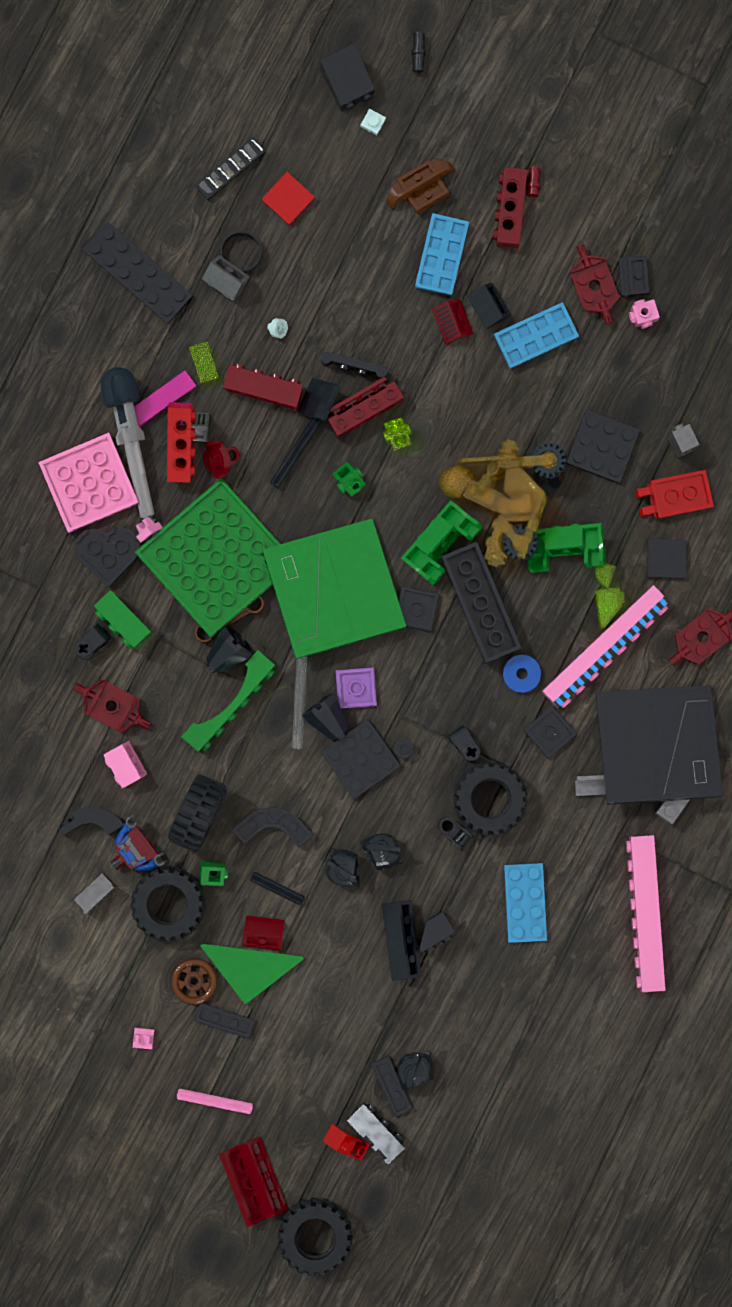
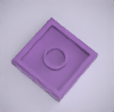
(356, 688)

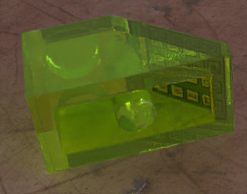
(608, 604)

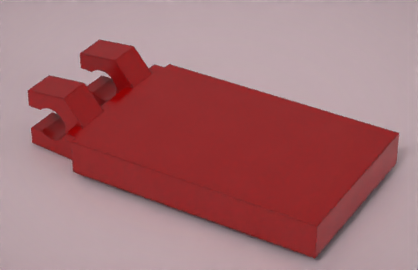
(676, 495)

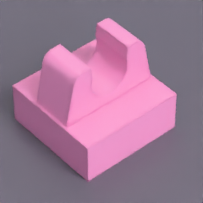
(148, 530)
(143, 1038)

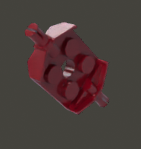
(594, 269)
(718, 632)
(127, 710)

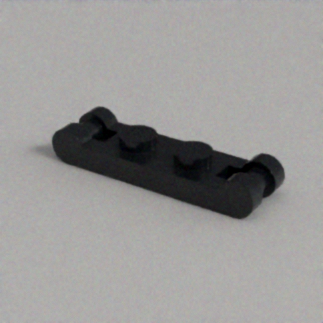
(346, 363)

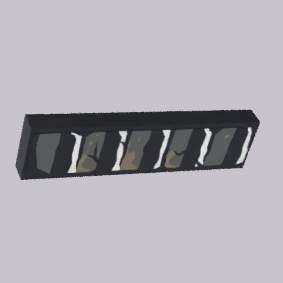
(230, 168)

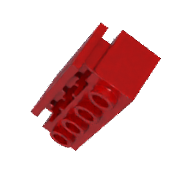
(177, 470)

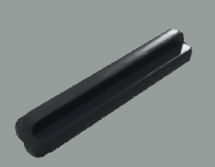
(276, 888)

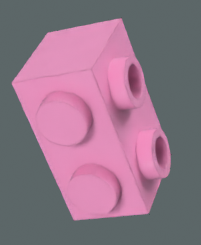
(125, 764)

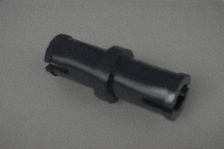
(418, 52)

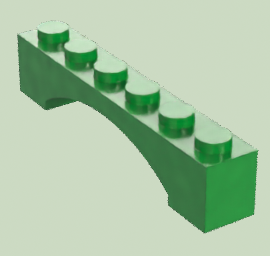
(258, 669)

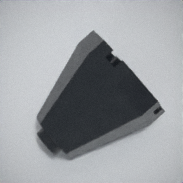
(228, 650)
(327, 717)

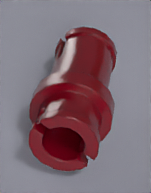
(533, 182)

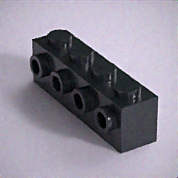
(401, 940)

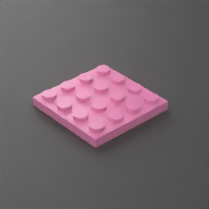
(88, 482)

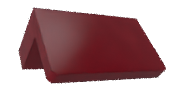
(263, 932)

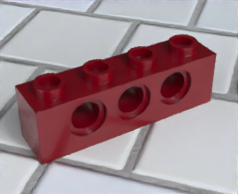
(516, 178)

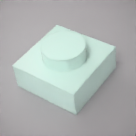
(373, 122)

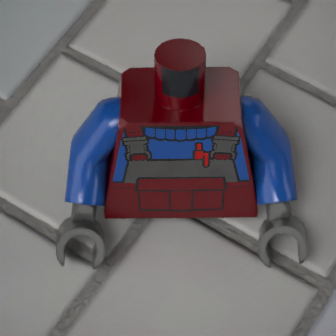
(135, 849)

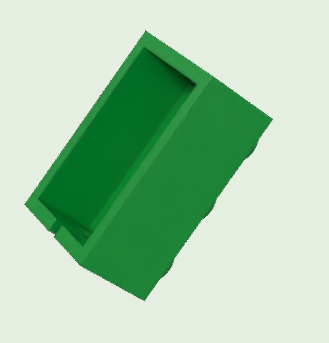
(122, 621)

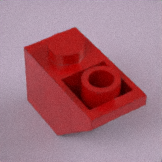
(346, 1142)

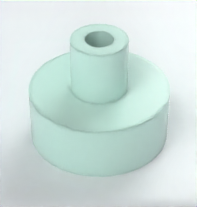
(278, 328)

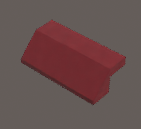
(253, 1181)

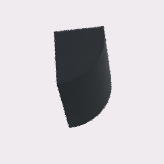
(488, 305)

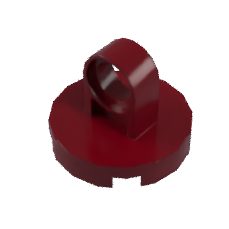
(217, 458)

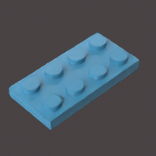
(441, 254)
(536, 335)
(525, 902)

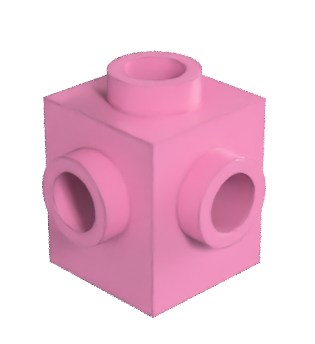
(648, 308)

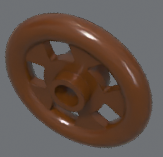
(192, 997)

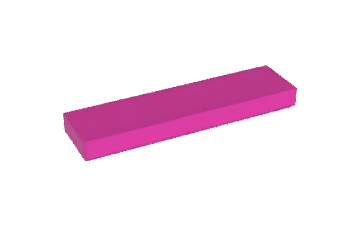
(160, 399)

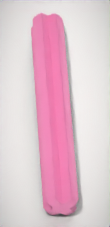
(214, 1101)

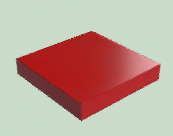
(288, 198)

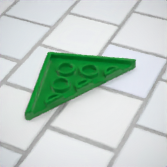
(250, 970)

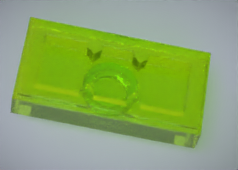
(204, 362)

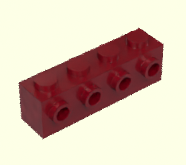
(263, 387)

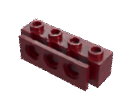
(366, 410)

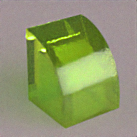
(604, 574)

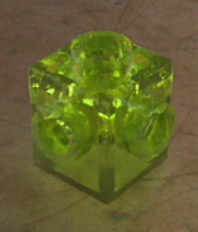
(397, 433)

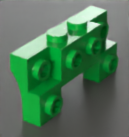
(437, 539)
(567, 541)

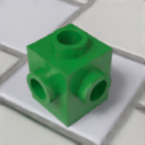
(349, 479)

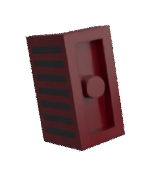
(452, 320)

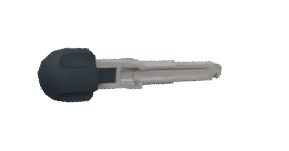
(120, 392)

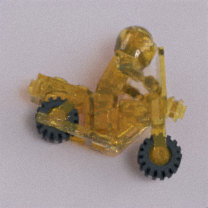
(526, 495)

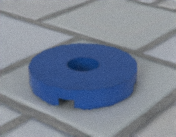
(533, 673)

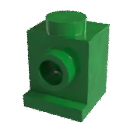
(215, 879)

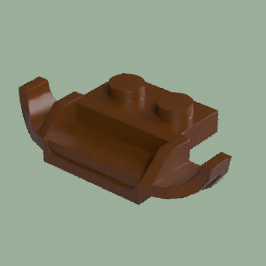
(421, 186)

